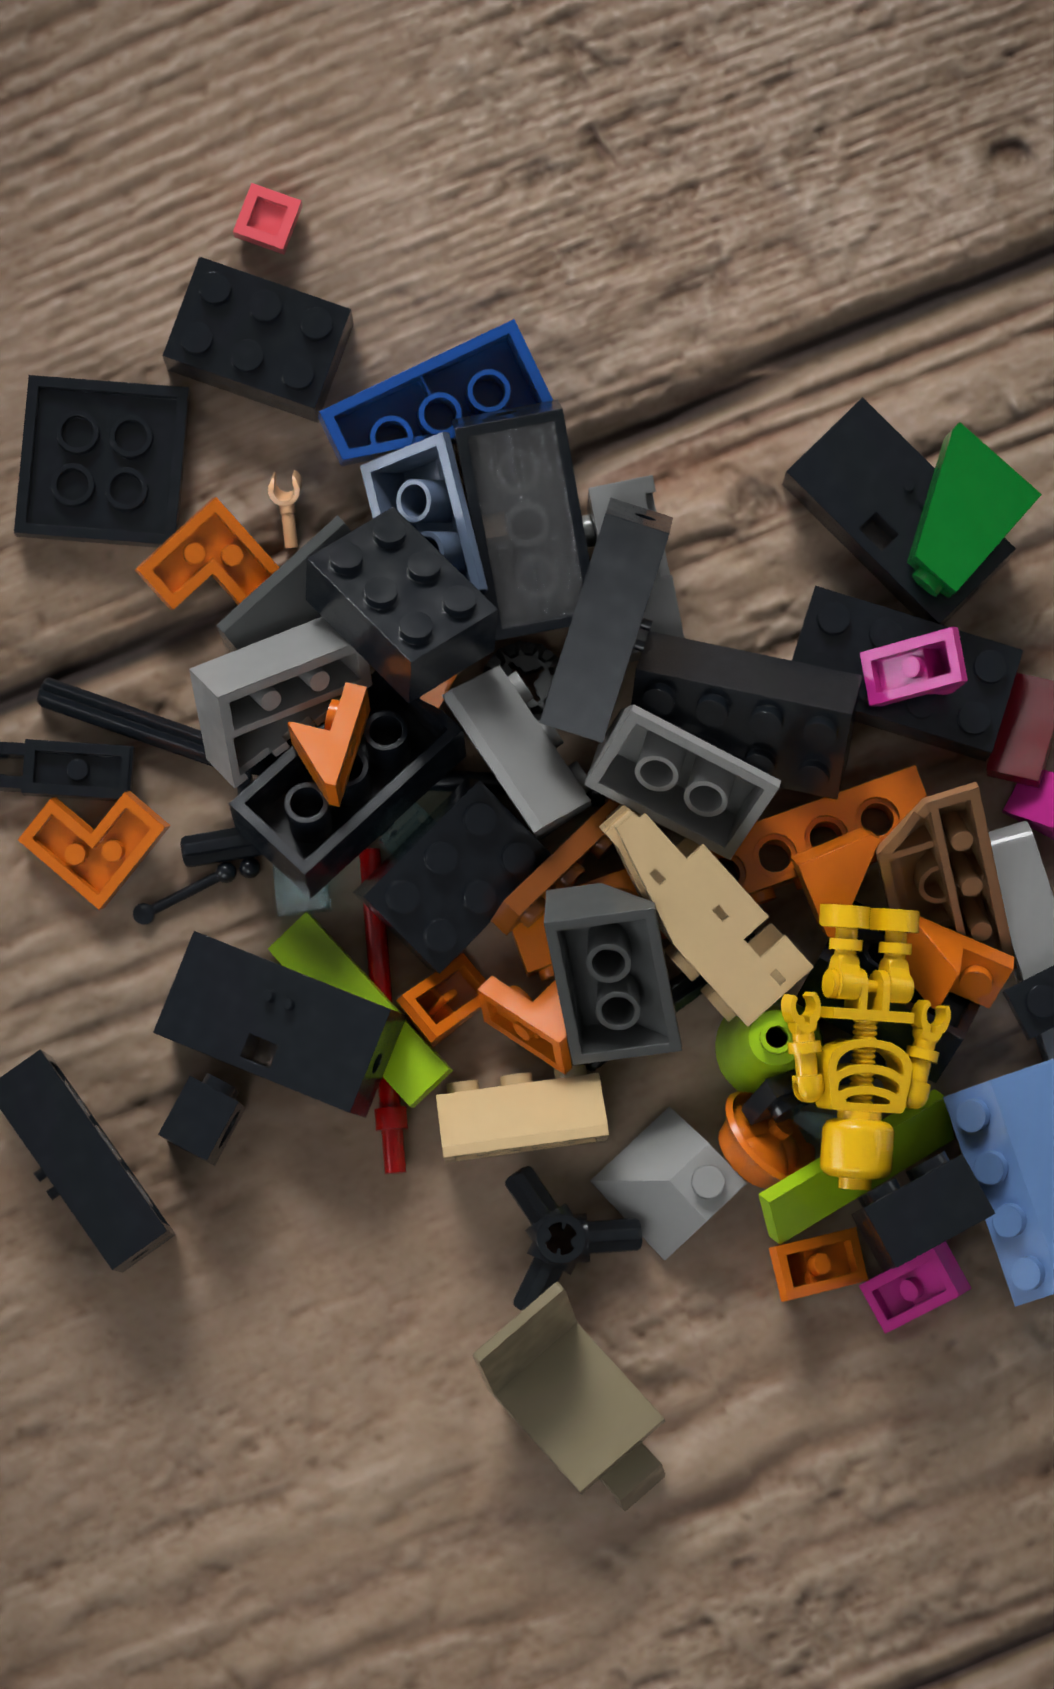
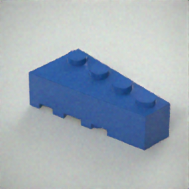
(468, 380)

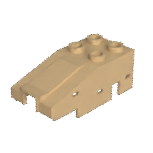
(707, 918)

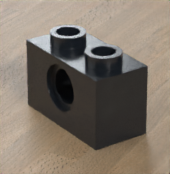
(203, 1117)

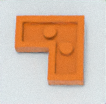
(205, 547)
(99, 858)

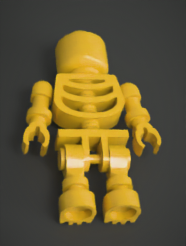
(857, 1142)

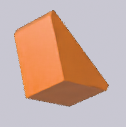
(835, 870)
(443, 1000)

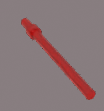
(390, 1116)

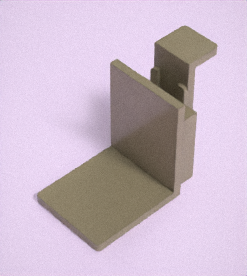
(572, 1399)

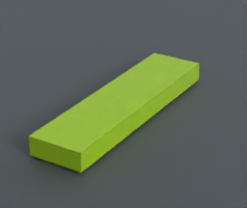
(311, 950)
(813, 1195)

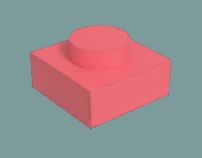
(267, 218)

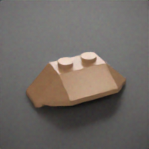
(946, 867)

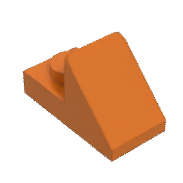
(332, 751)
(956, 964)
(530, 1023)
(818, 1264)

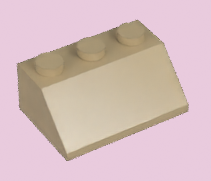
(521, 1115)

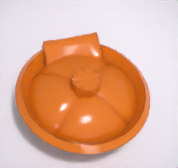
(764, 1150)

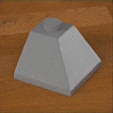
(668, 1182)

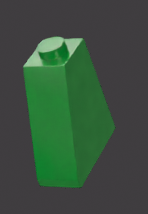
(966, 512)

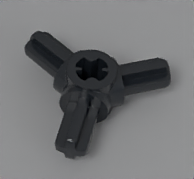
(590, 1237)

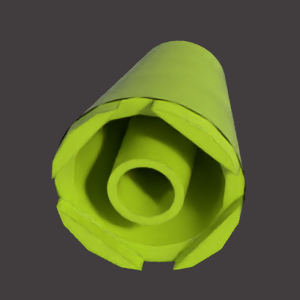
(745, 1054)

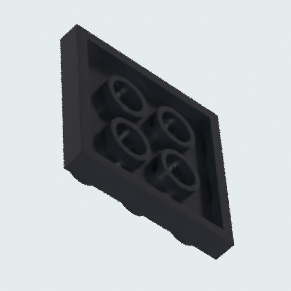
(101, 461)

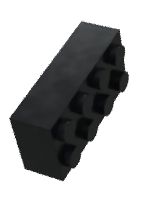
(755, 706)
(960, 722)
(397, 762)

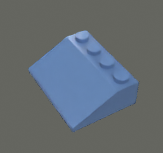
(1009, 1145)

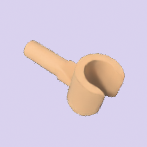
(286, 504)

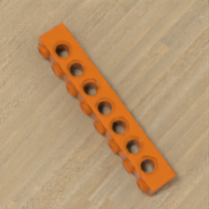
(790, 830)

